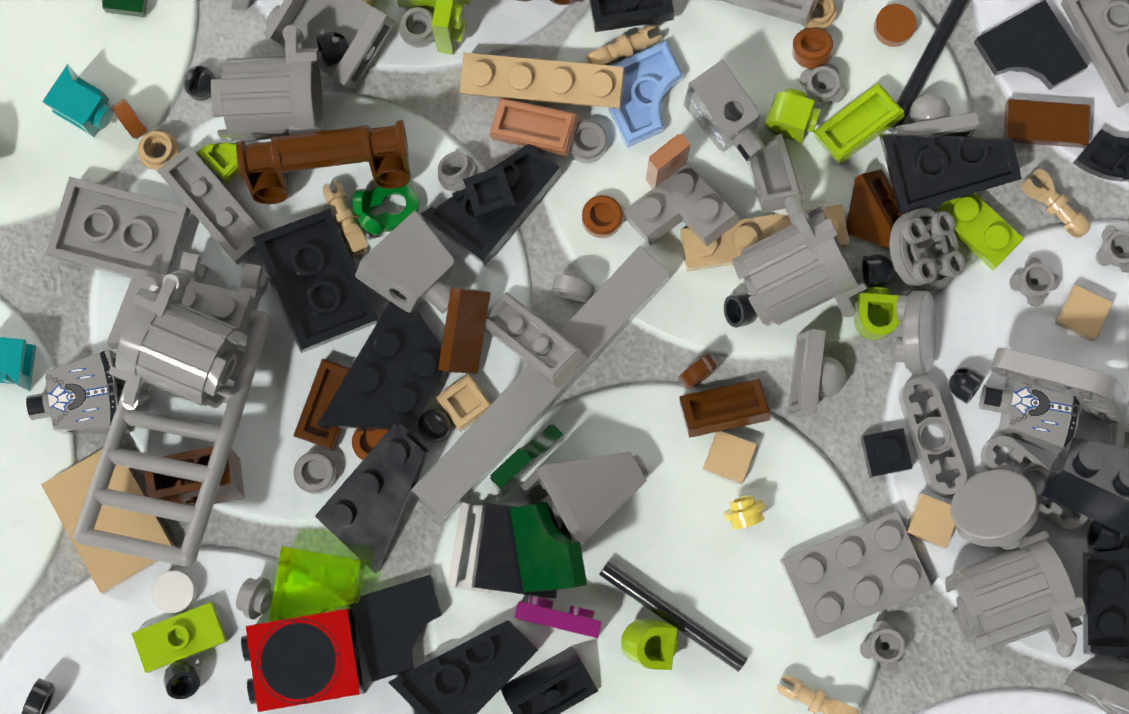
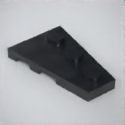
(943, 167)
(528, 177)
(372, 499)
(468, 674)

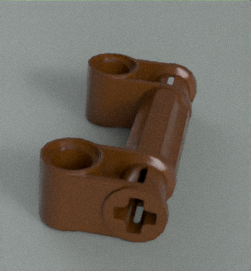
(267, 163)

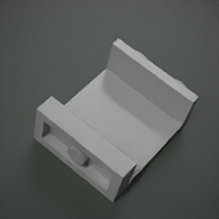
(357, 21)

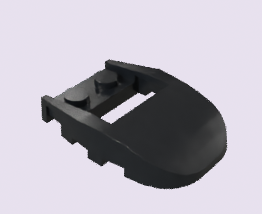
(1106, 603)

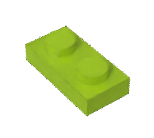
(982, 229)

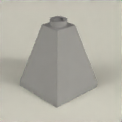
(585, 491)

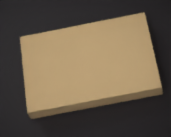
(67, 495)

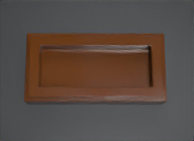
(1047, 123)
(464, 330)
(325, 384)
(724, 408)

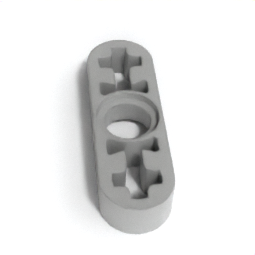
(913, 410)
(1017, 453)

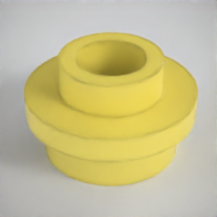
(745, 512)

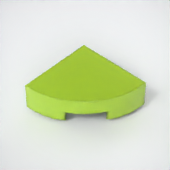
(221, 159)

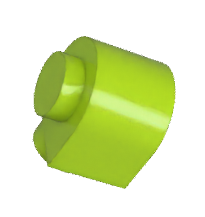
(792, 115)
(876, 313)
(650, 643)

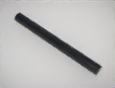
(929, 57)
(673, 616)

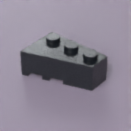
(1092, 482)

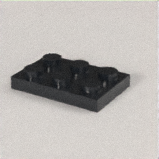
(315, 280)

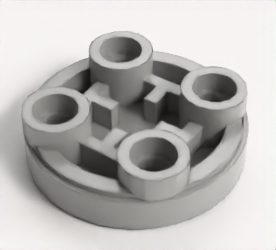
(926, 249)
(919, 332)
(995, 509)

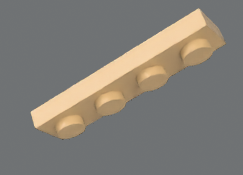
(542, 80)
(744, 234)

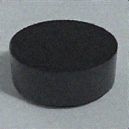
(39, 697)

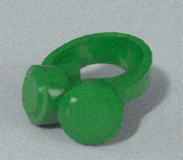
(366, 201)

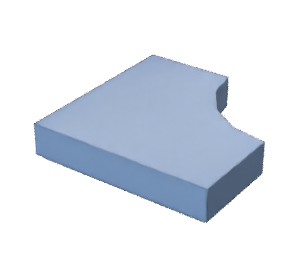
(646, 83)

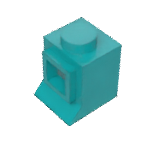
(79, 102)
(16, 362)

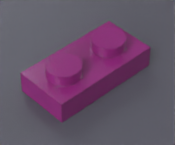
(540, 612)

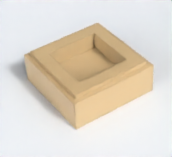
(1083, 312)
(464, 402)
(729, 457)
(931, 521)

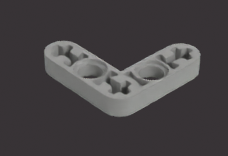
(1096, 391)

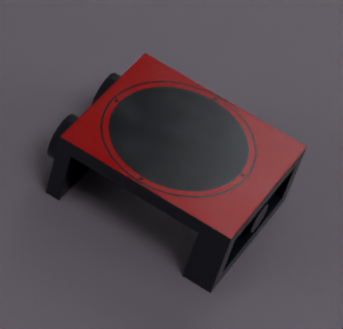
(303, 660)

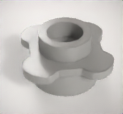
(829, 76)
(1108, 254)
(1046, 281)
(897, 645)

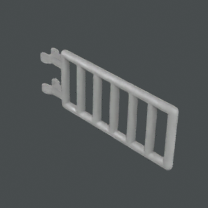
(98, 494)

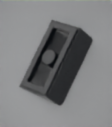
(550, 686)

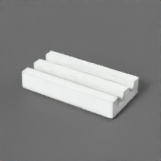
(453, 580)

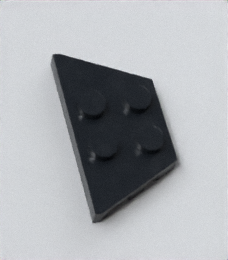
(389, 376)

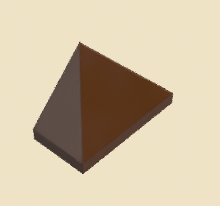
(872, 208)

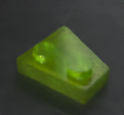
(314, 583)

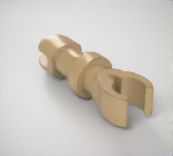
(624, 46)
(345, 219)
(1075, 223)
(814, 699)

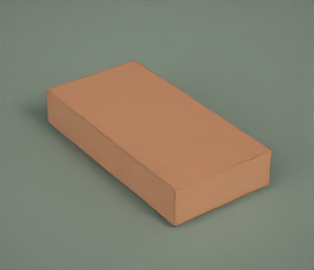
(534, 125)
(667, 160)

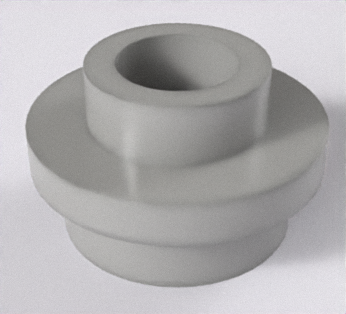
(409, 20)
(454, 169)
(254, 597)

